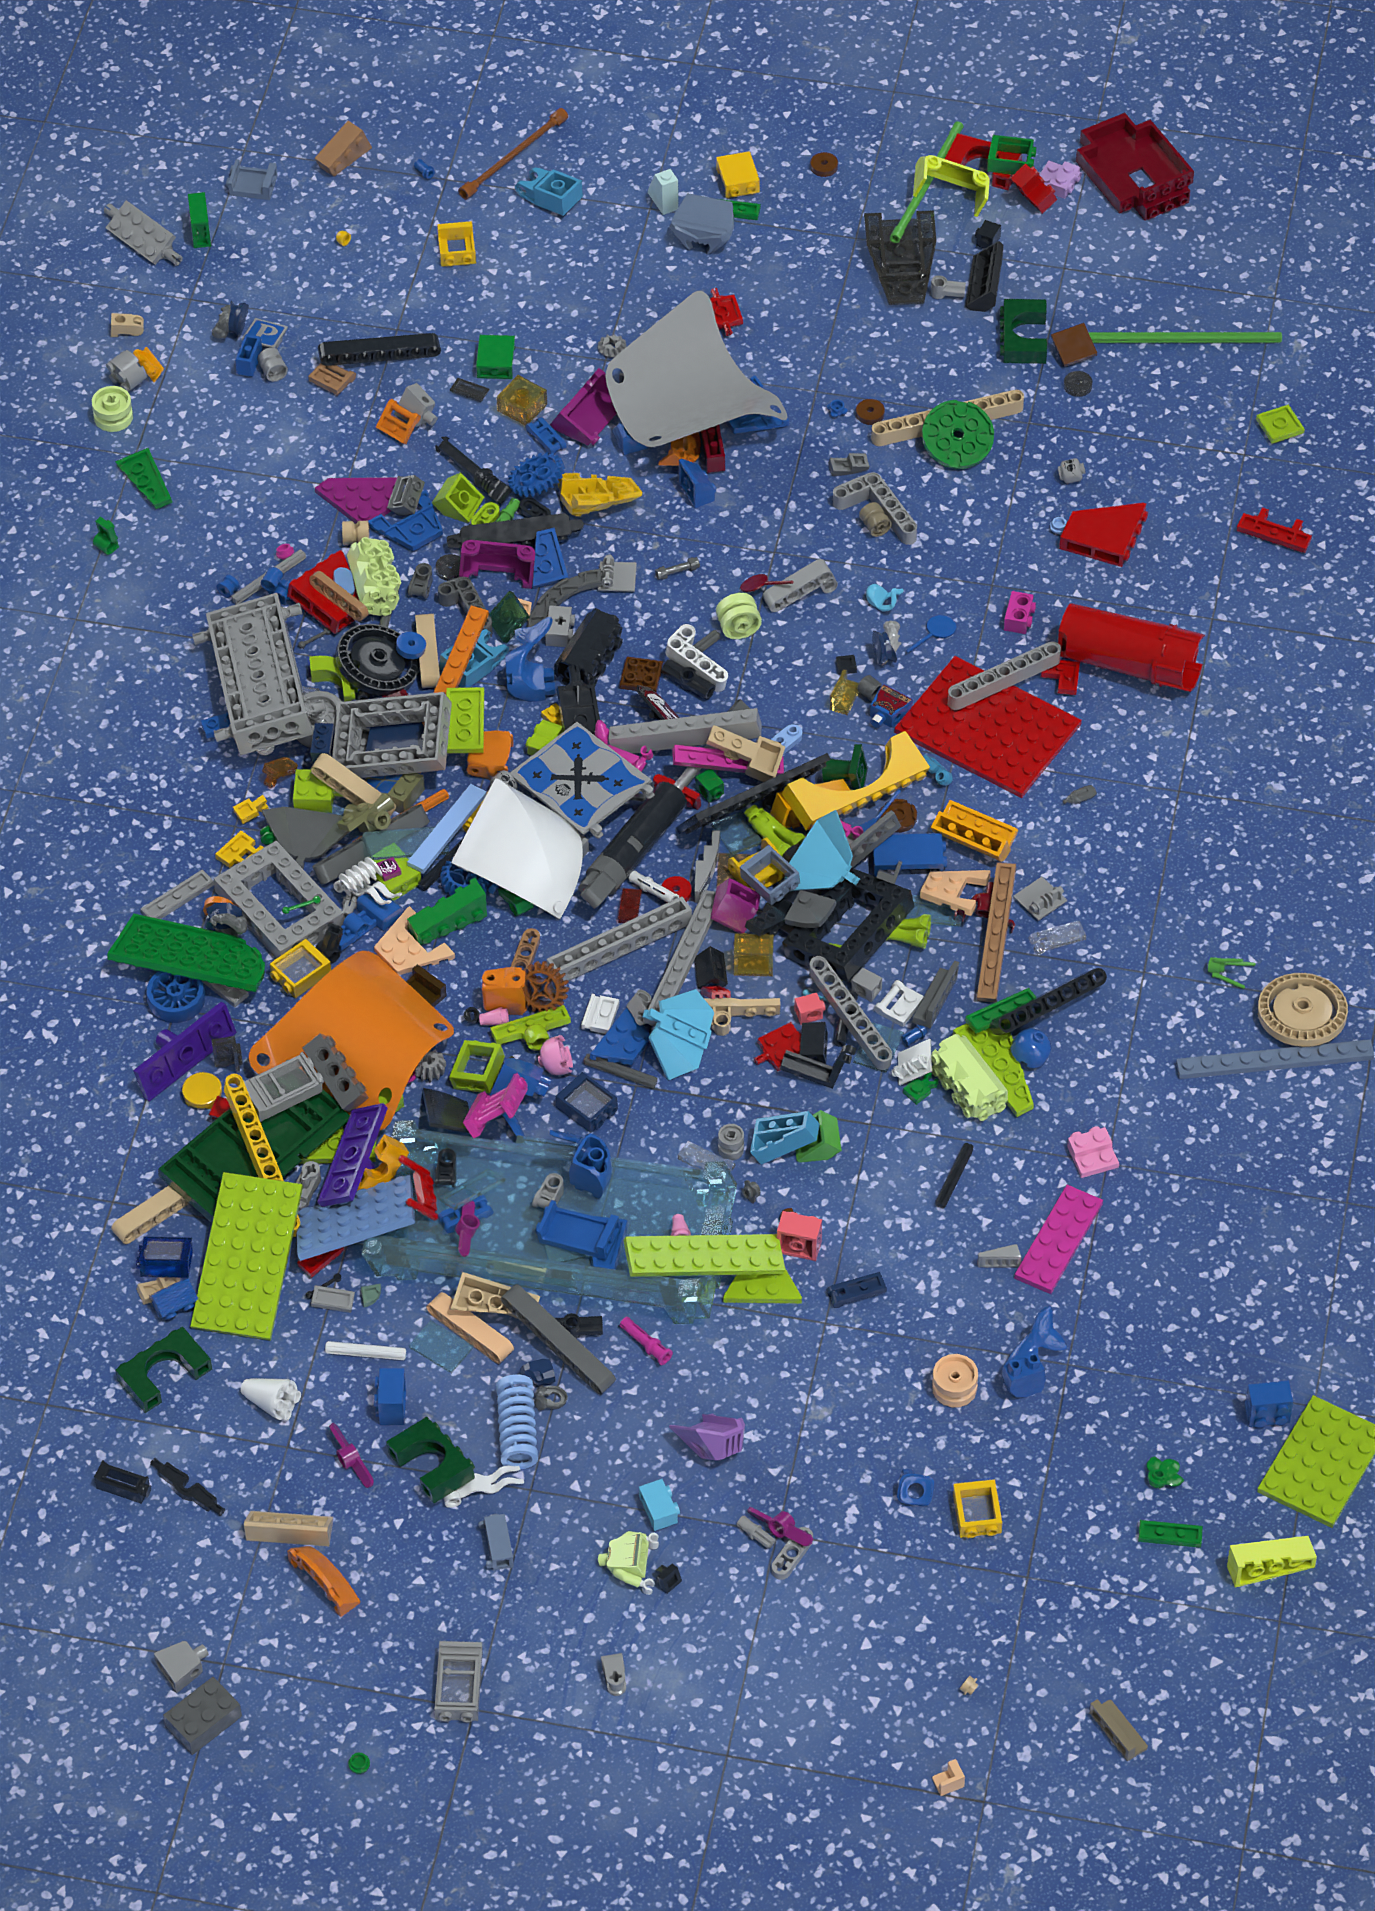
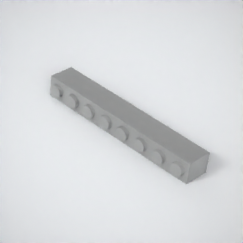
(683, 731)

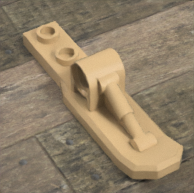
(727, 1007)

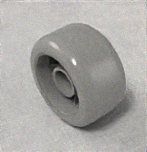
(328, 716)

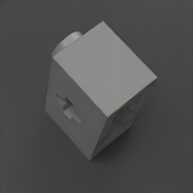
(560, 630)

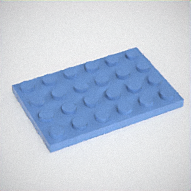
(367, 1216)

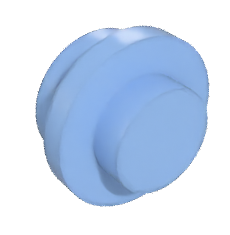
(1058, 525)

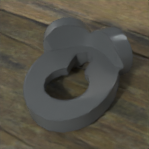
(542, 1403)

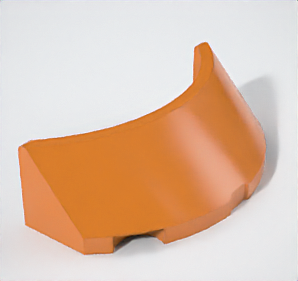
(683, 448)
(326, 1576)

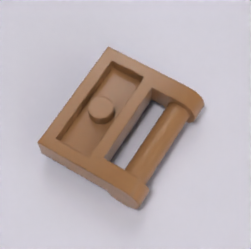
(331, 381)

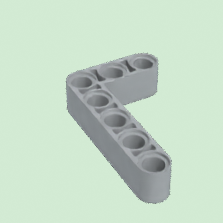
(873, 487)

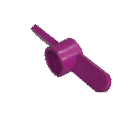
(467, 1228)
(350, 1457)
(783, 1525)

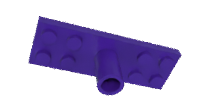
(182, 1051)
(352, 1155)

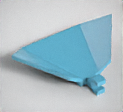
(824, 855)
(680, 1032)

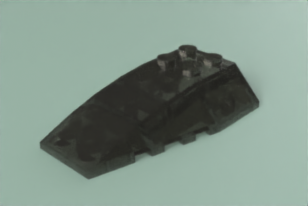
(903, 265)

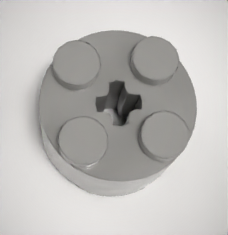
(126, 370)

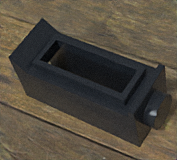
(137, 1494)

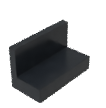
(710, 968)
(814, 1040)

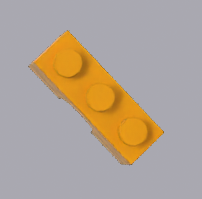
(388, 1152)

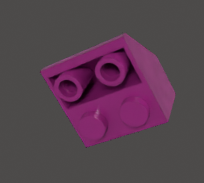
(734, 905)

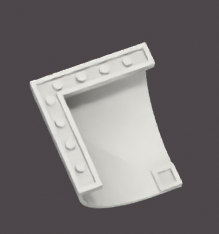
(523, 849)

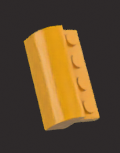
(975, 830)

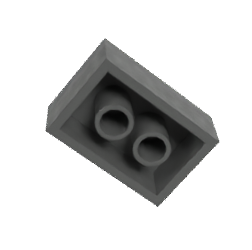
(202, 1715)

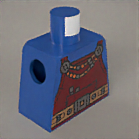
(889, 707)

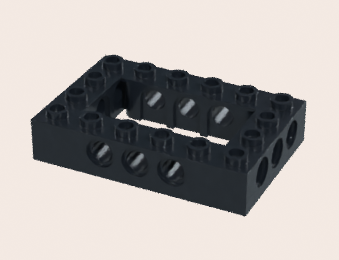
(891, 908)

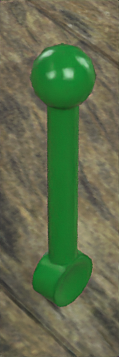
(316, 900)

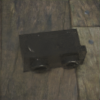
(227, 1052)

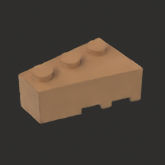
(343, 149)

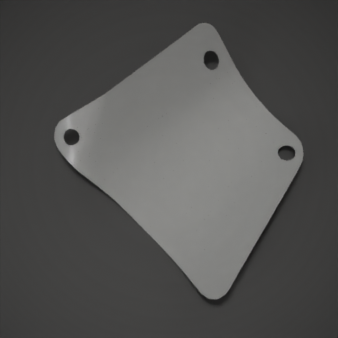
(683, 378)

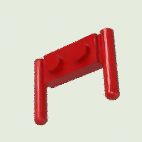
(424, 1189)

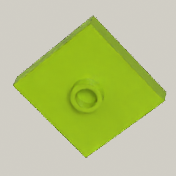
(1280, 424)

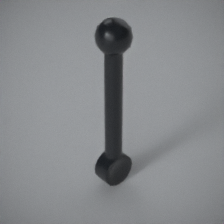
(336, 1278)

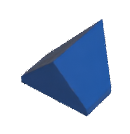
(625, 441)

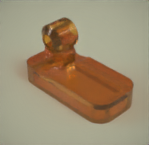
(278, 768)

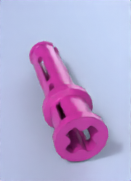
(652, 1345)

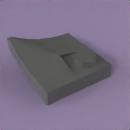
(809, 910)

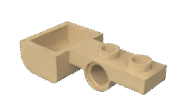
(762, 756)

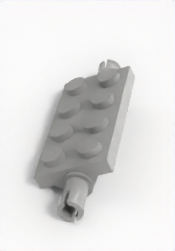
(142, 233)

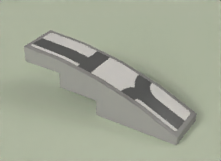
(706, 868)

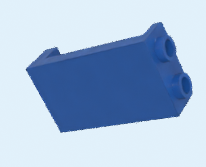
(915, 851)
(578, 1231)

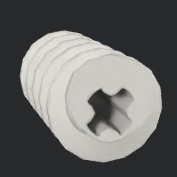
(359, 875)

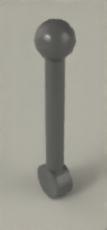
(301, 644)

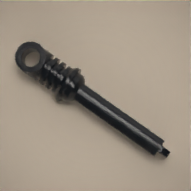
(482, 477)

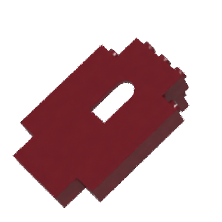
(1121, 148)

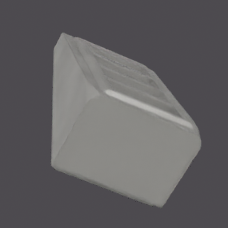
(1000, 1258)

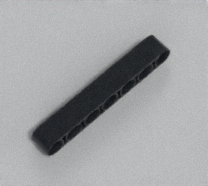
(379, 349)
(1040, 1002)

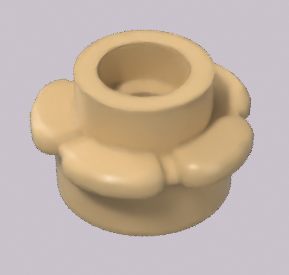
(969, 1685)

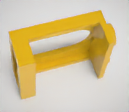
(456, 231)

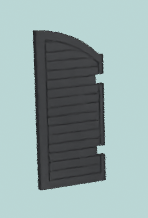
(445, 1110)

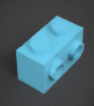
(658, 1504)

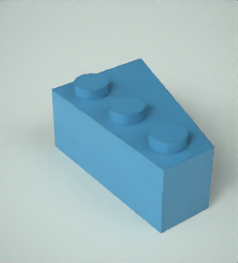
(782, 1134)

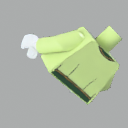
(628, 1558)

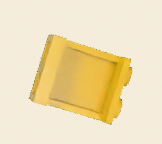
(738, 174)

